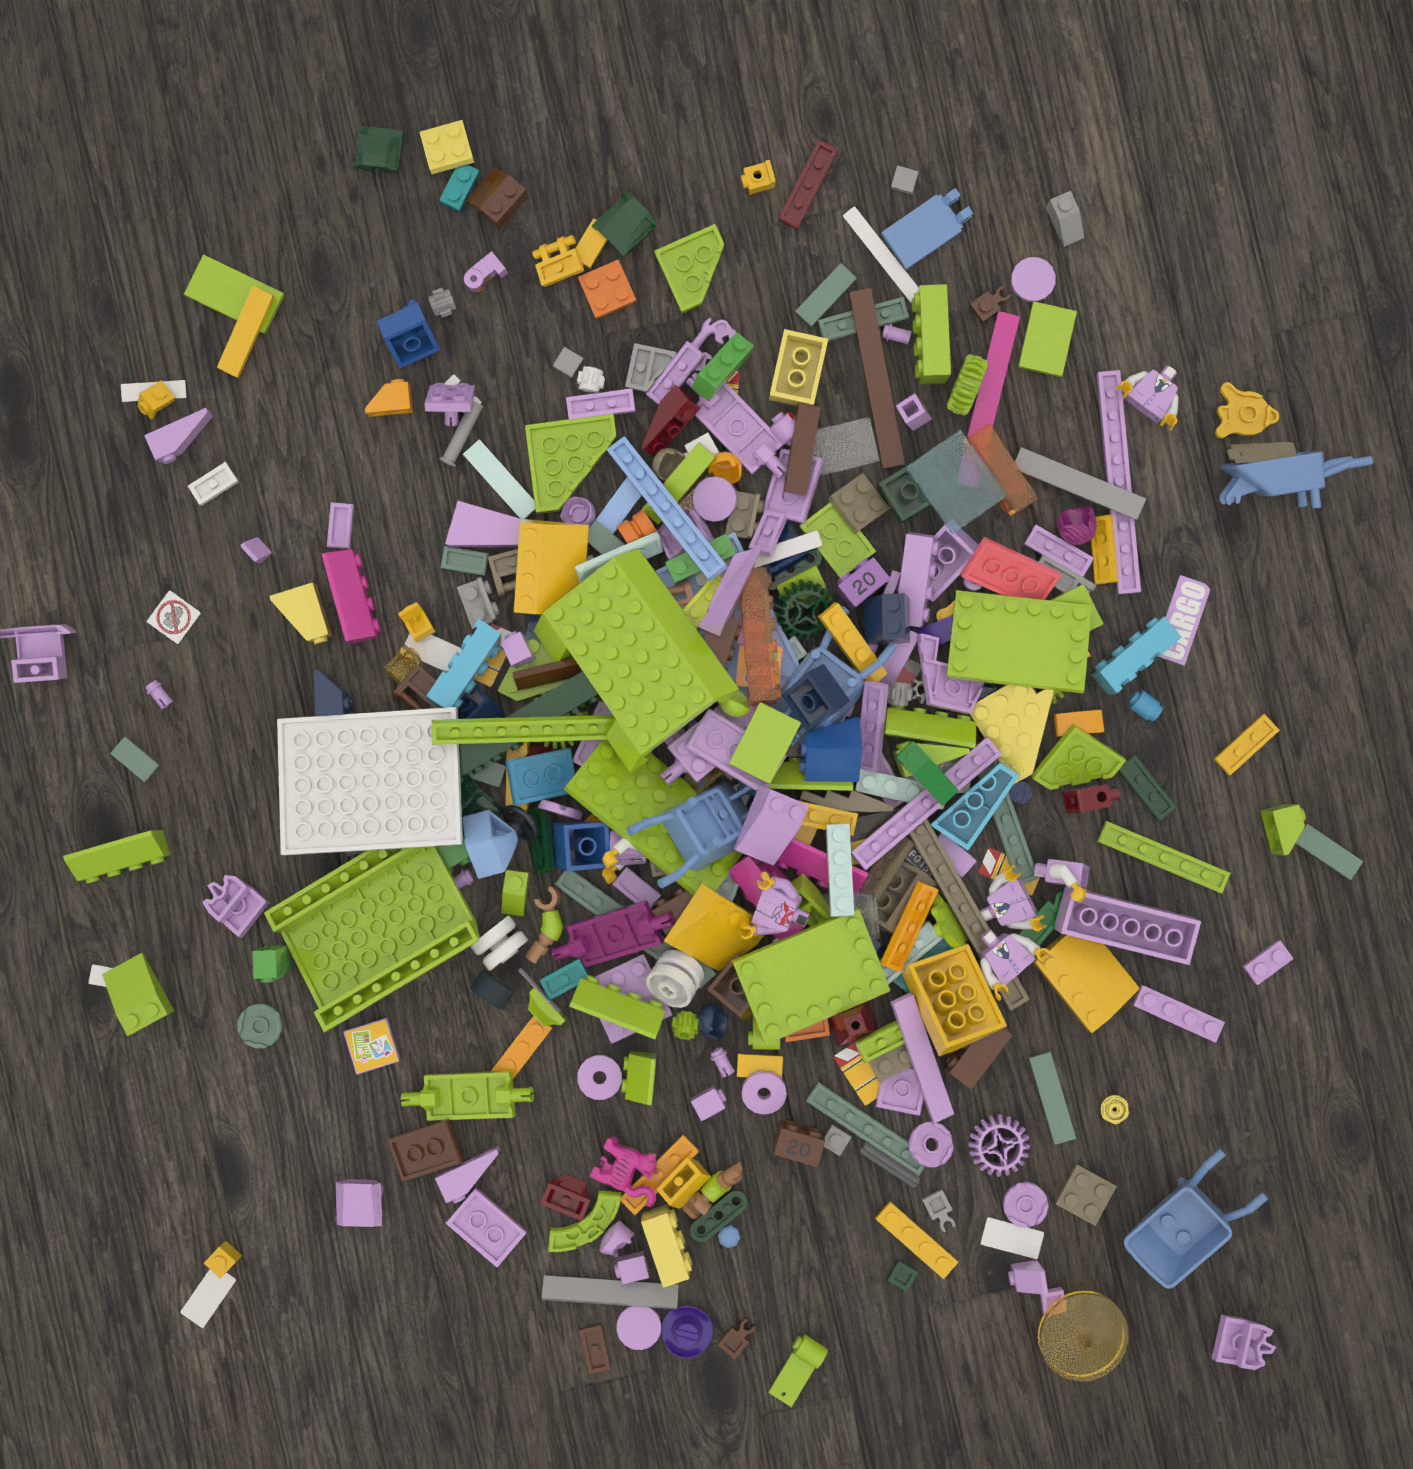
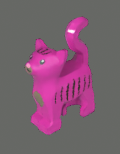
(622, 1170)

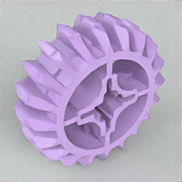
(1004, 1163)

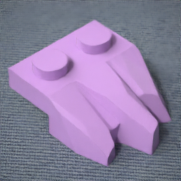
(235, 904)
(1241, 1342)

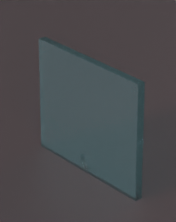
(956, 481)

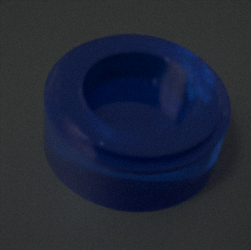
(1020, 793)

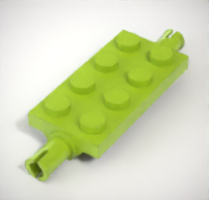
(468, 1095)

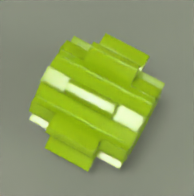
(685, 1025)

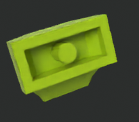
(543, 1010)

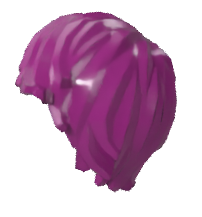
(1077, 525)

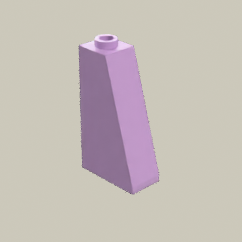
(482, 528)

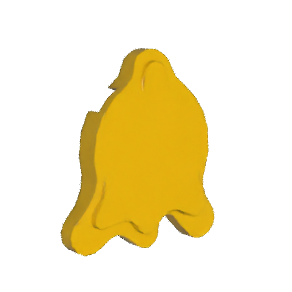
(1244, 413)

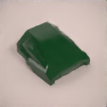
(378, 149)
(625, 224)

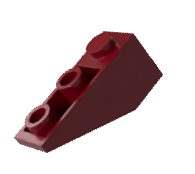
(670, 418)

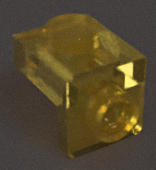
(402, 664)

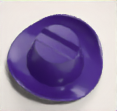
(686, 1331)

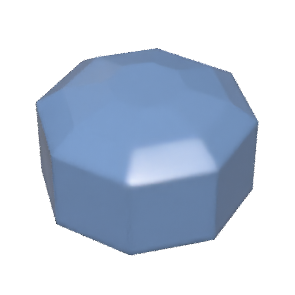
(729, 1236)

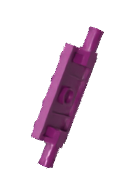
(614, 934)

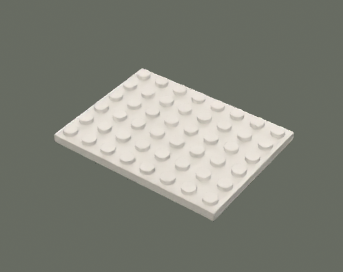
(367, 783)

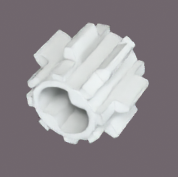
(590, 379)

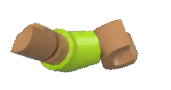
(551, 925)
(713, 1190)

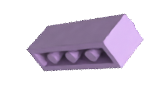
(917, 573)

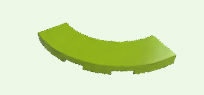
(590, 1227)

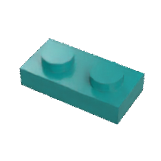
(459, 187)
(563, 979)

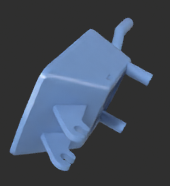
(1286, 476)
(849, 680)
(701, 827)
(1183, 1229)

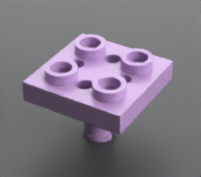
(450, 400)

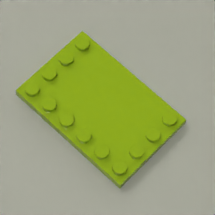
(1019, 641)
(811, 976)

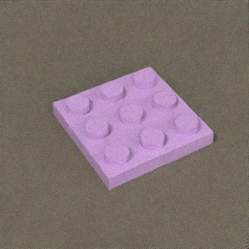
(630, 977)

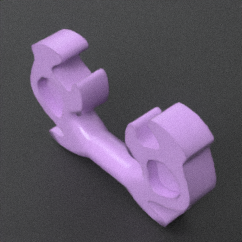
(720, 329)

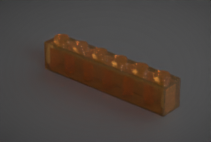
(758, 641)

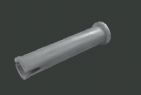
(461, 435)

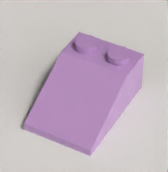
(951, 558)
(770, 825)

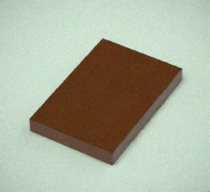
(425, 1150)

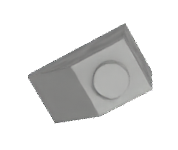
(1066, 218)

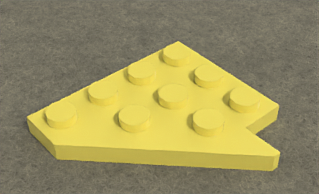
(1015, 724)

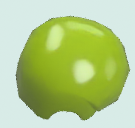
(736, 705)

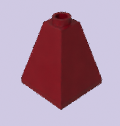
(845, 1032)

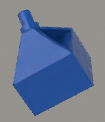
(408, 334)

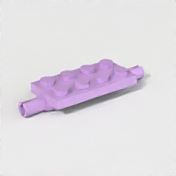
(739, 430)
(689, 762)

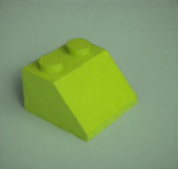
(1283, 827)
(640, 1077)

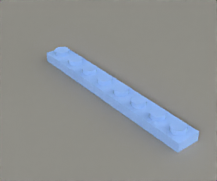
(667, 509)

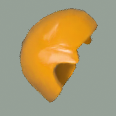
(726, 466)

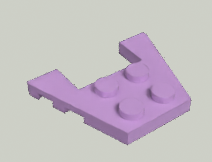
(941, 691)

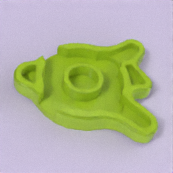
(947, 924)

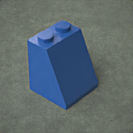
(833, 753)
(580, 844)

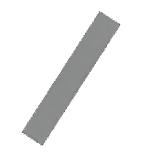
(1079, 483)
(609, 1292)

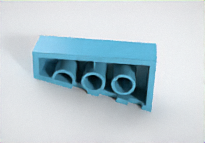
(1136, 655)
(465, 667)
(972, 811)

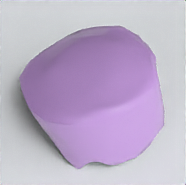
(578, 511)
(615, 1239)

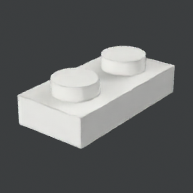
(213, 483)

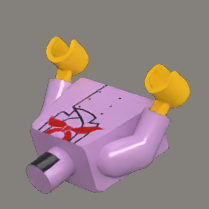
(775, 909)

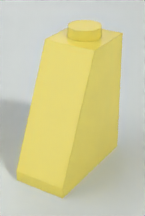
(305, 612)

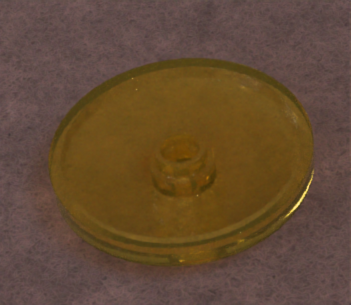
(1083, 1336)

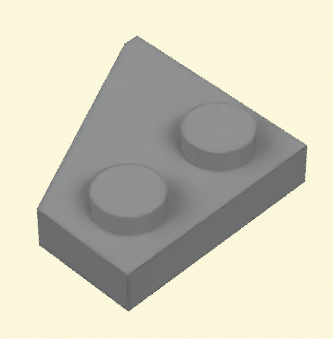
(646, 366)

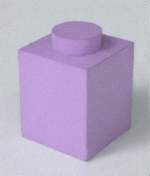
(914, 412)
(517, 649)
(709, 1102)
(632, 1267)

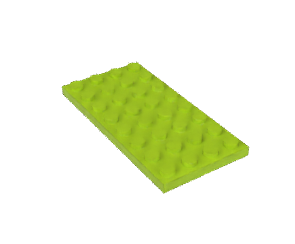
(626, 798)

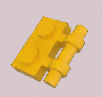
(560, 266)

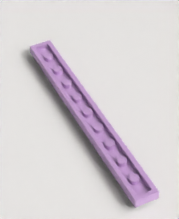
(1118, 474)

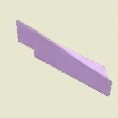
(730, 590)

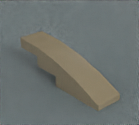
(856, 802)

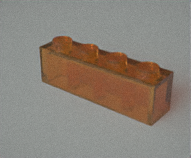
(1003, 468)

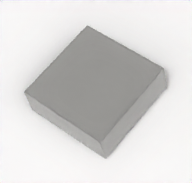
(904, 180)
(568, 362)

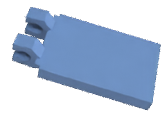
(926, 229)

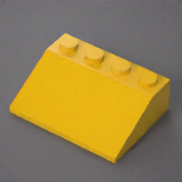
(547, 563)
(711, 929)
(1087, 979)
(953, 999)

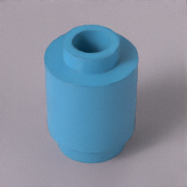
(1145, 705)

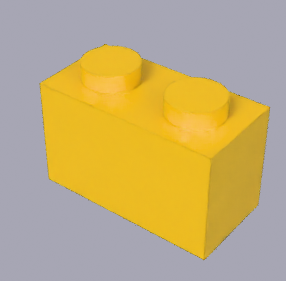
(683, 1183)

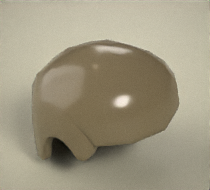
(666, 462)

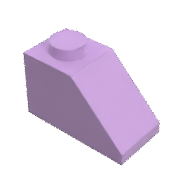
(1028, 1277)

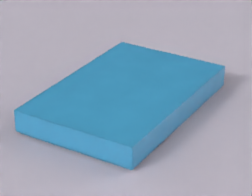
(540, 775)

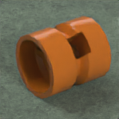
(637, 528)

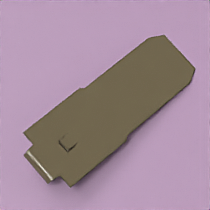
(1260, 452)

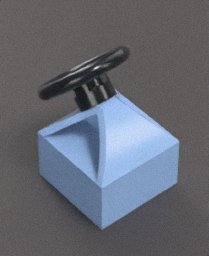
(492, 841)

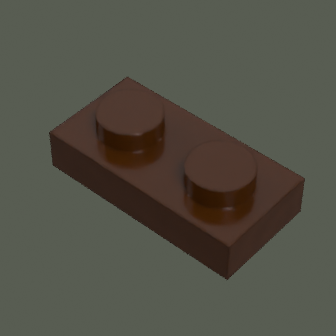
(595, 1348)

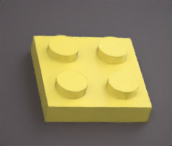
(446, 147)

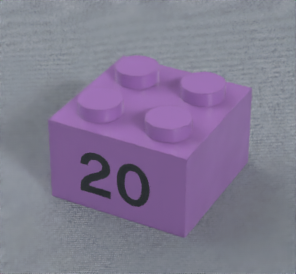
(862, 583)

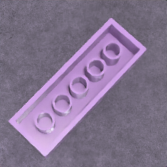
(1128, 926)

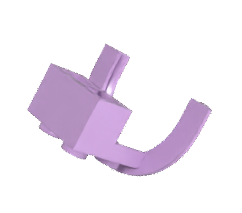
(39, 652)

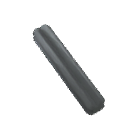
(889, 1165)

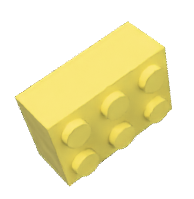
(798, 368)
(666, 1245)

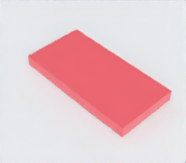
(1009, 572)

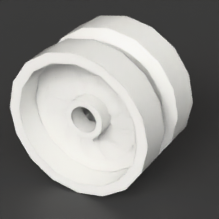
(499, 943)
(675, 978)

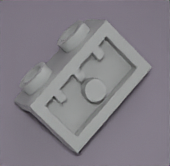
(477, 602)

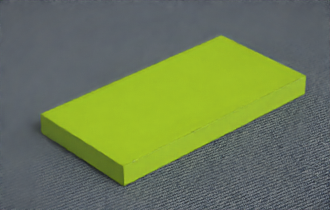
(227, 290)

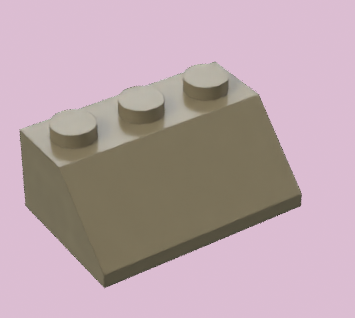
(897, 894)

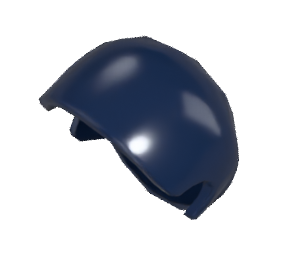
(712, 1022)

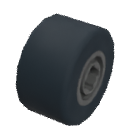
(492, 989)

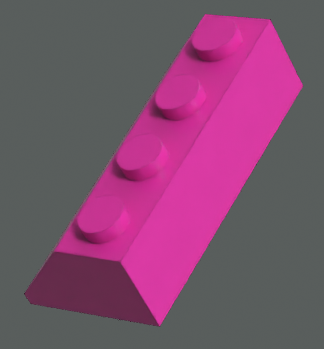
(351, 596)
(814, 863)
(746, 874)

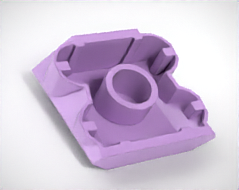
(671, 545)
(359, 1203)

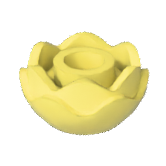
(1121, 1112)

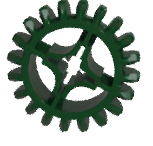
(797, 616)

